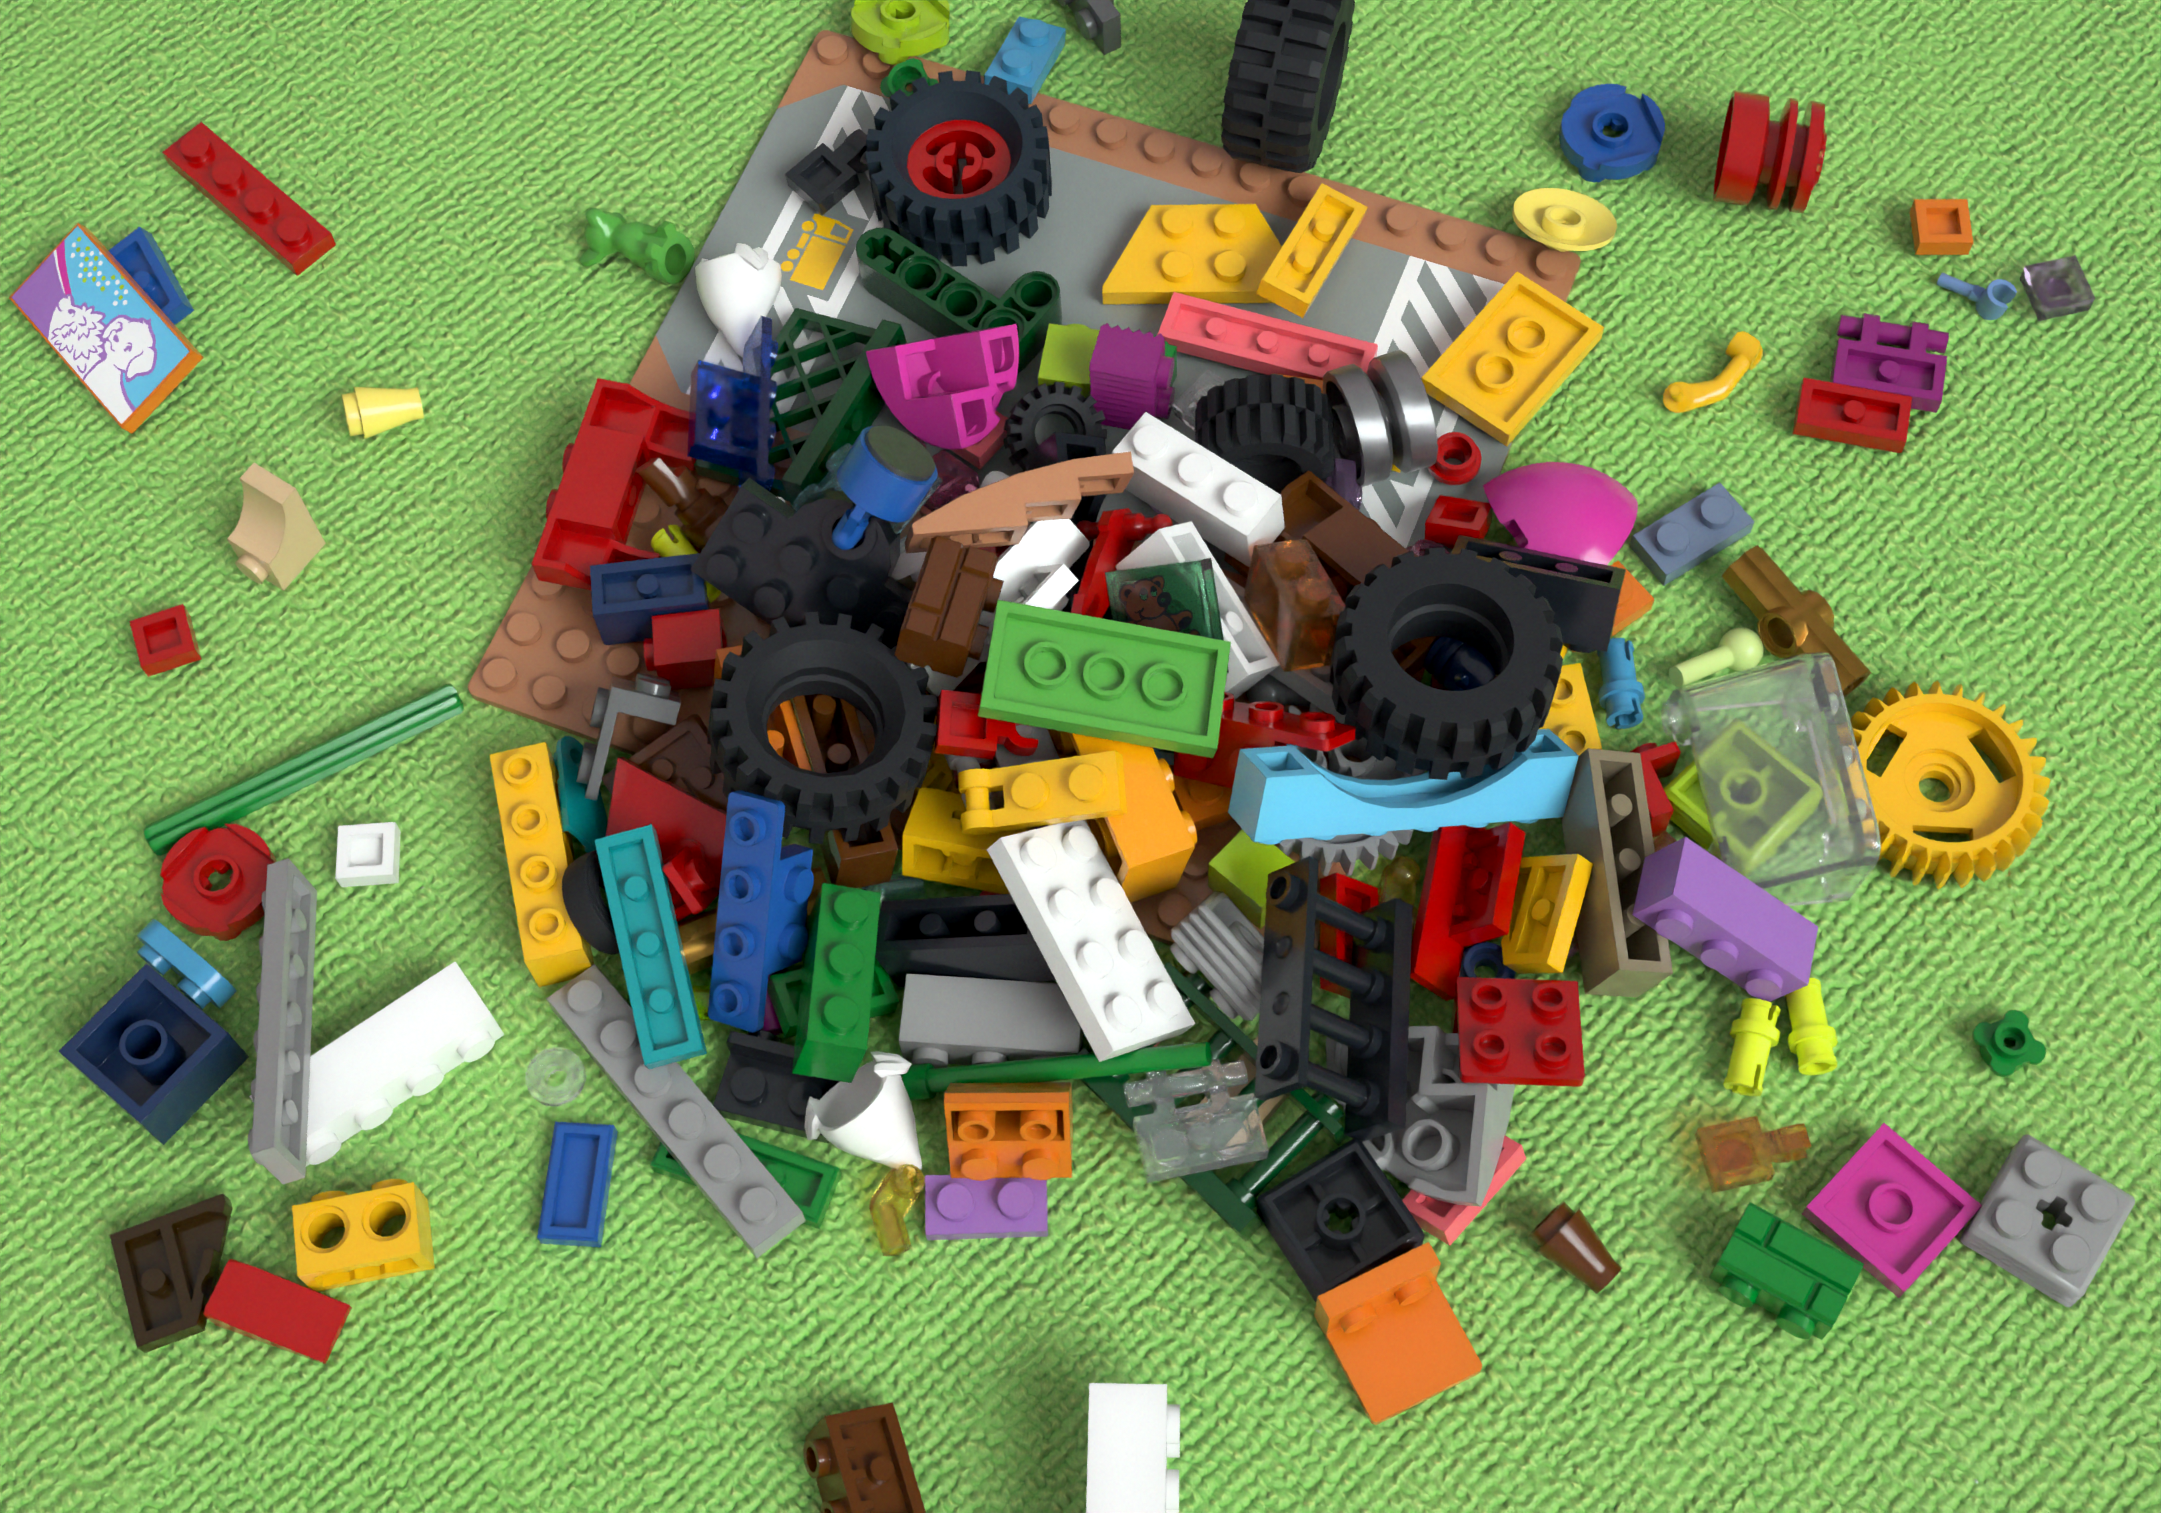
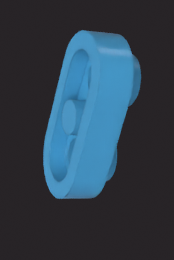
(199, 979)

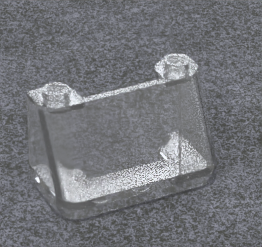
(1781, 777)

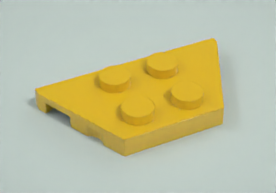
(1196, 252)

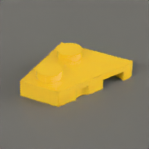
(1545, 912)

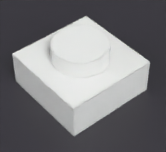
(368, 854)

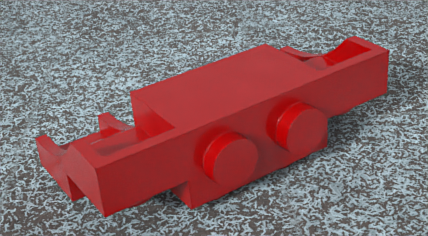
(600, 484)

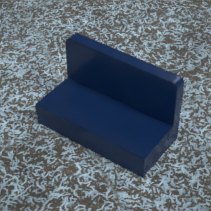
(634, 591)

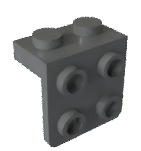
(645, 698)

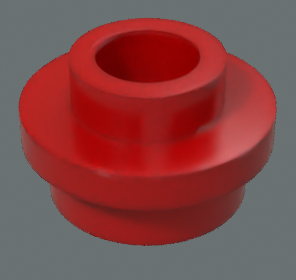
(1456, 446)

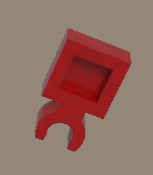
(968, 735)

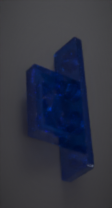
(733, 410)

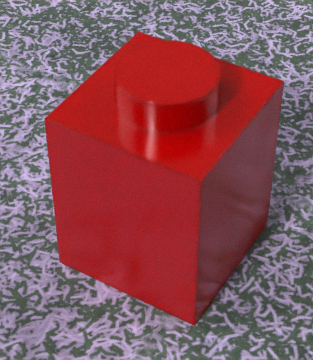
(685, 647)

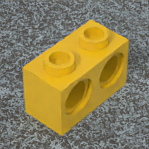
(362, 1251)

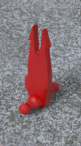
(1114, 541)

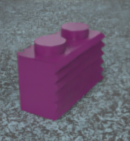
(1130, 376)

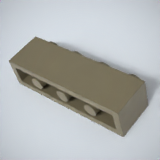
(1612, 829)

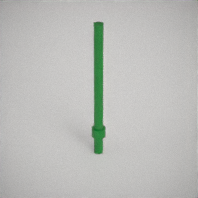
(925, 1081)

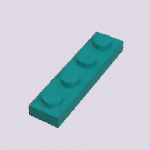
(650, 947)

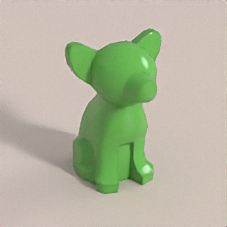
(657, 250)

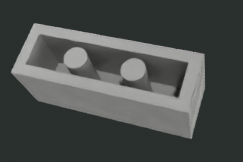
(984, 1021)

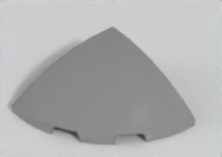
(1450, 1127)

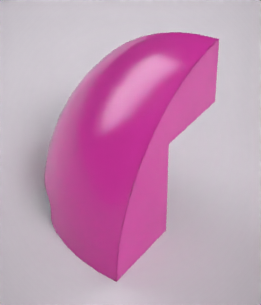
(948, 384)
(1564, 510)

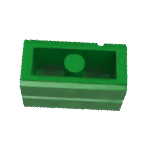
(1785, 1273)

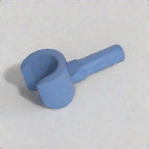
(1989, 301)

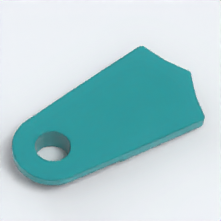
(580, 816)

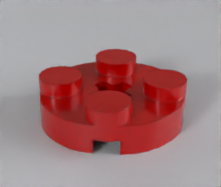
(187, 885)

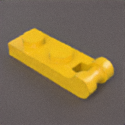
(1044, 793)

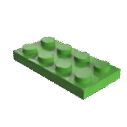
(1105, 679)

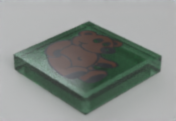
(1167, 597)

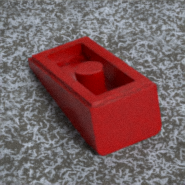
(276, 1311)

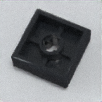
(1347, 1185)

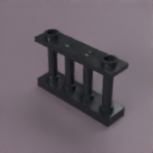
(1378, 1001)

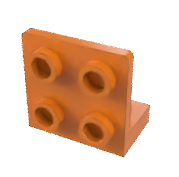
(1396, 1335)

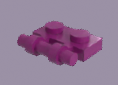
(1890, 368)

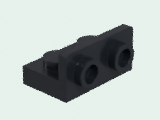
(761, 1085)

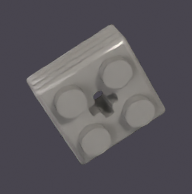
(1226, 951)
(2084, 1208)

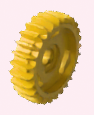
(1939, 746)

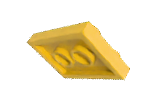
(1511, 358)

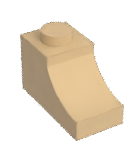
(274, 530)

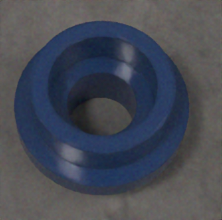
(1486, 955)

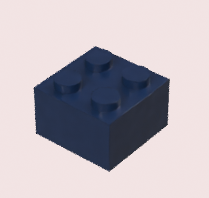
(154, 1053)

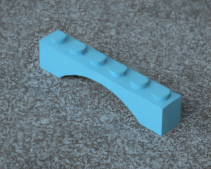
(1288, 796)

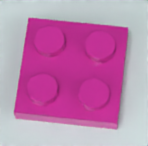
(1891, 1210)

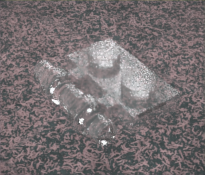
(1198, 1135)

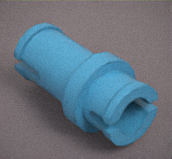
(1620, 691)

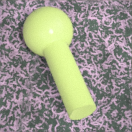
(1737, 650)

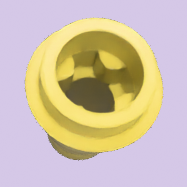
(380, 409)

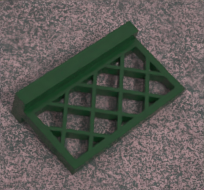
(839, 416)

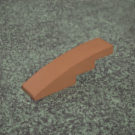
(1002, 510)

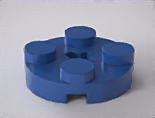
(1608, 157)

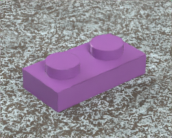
(985, 1208)

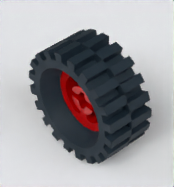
(917, 166)

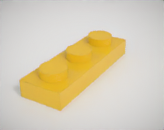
(1311, 250)

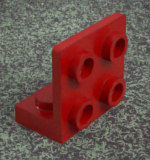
(1518, 1031)

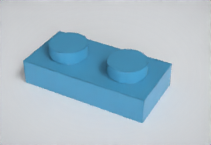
(1027, 56)

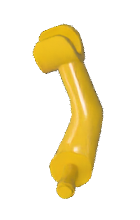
(1745, 355)

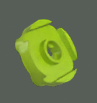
(900, 27)

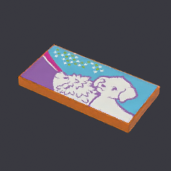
(105, 328)

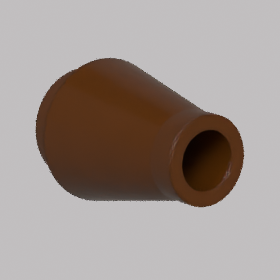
(1575, 1247)

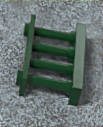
(1237, 1197)

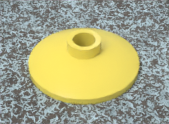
(1564, 219)

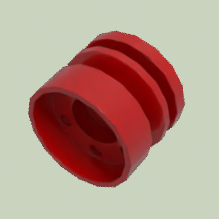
(1769, 151)

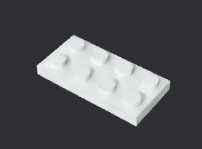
(1091, 938)

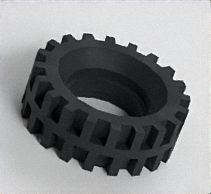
(839, 665)

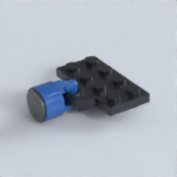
(833, 549)

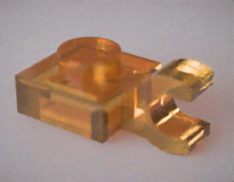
(1742, 1155)

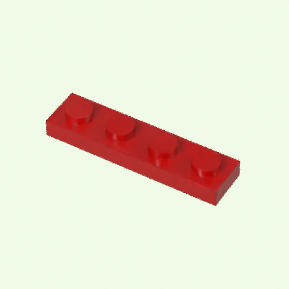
(249, 198)

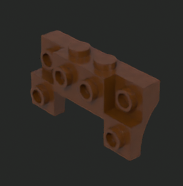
(1345, 545)

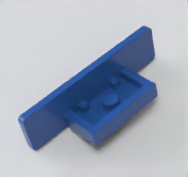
(758, 909)

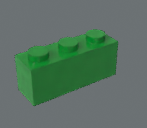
(837, 983)

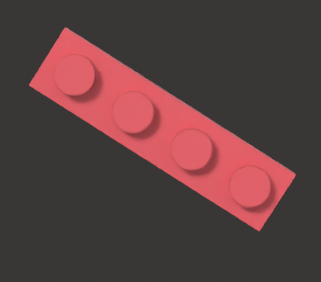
(1258, 340)

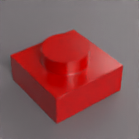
(1457, 517)
(165, 640)

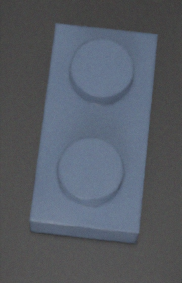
(1691, 534)

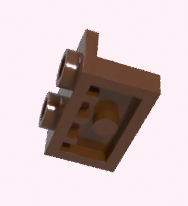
(862, 1463)

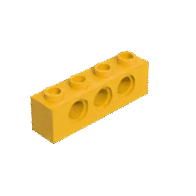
(537, 860)

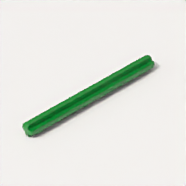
(306, 767)

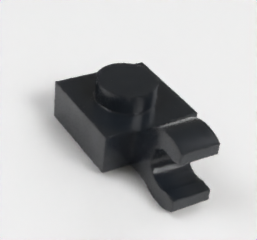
(829, 175)

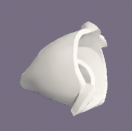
(738, 291)
(870, 1114)

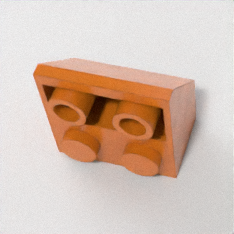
(1009, 1130)

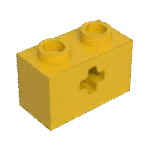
(940, 851)

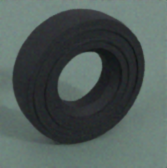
(586, 905)

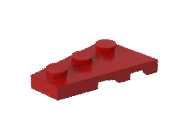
(676, 815)

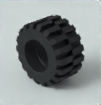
(1268, 428)

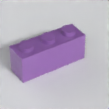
(1725, 920)

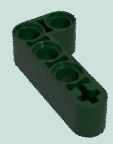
(895, 268)

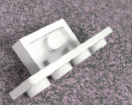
(1032, 575)

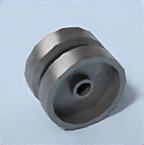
(1381, 417)

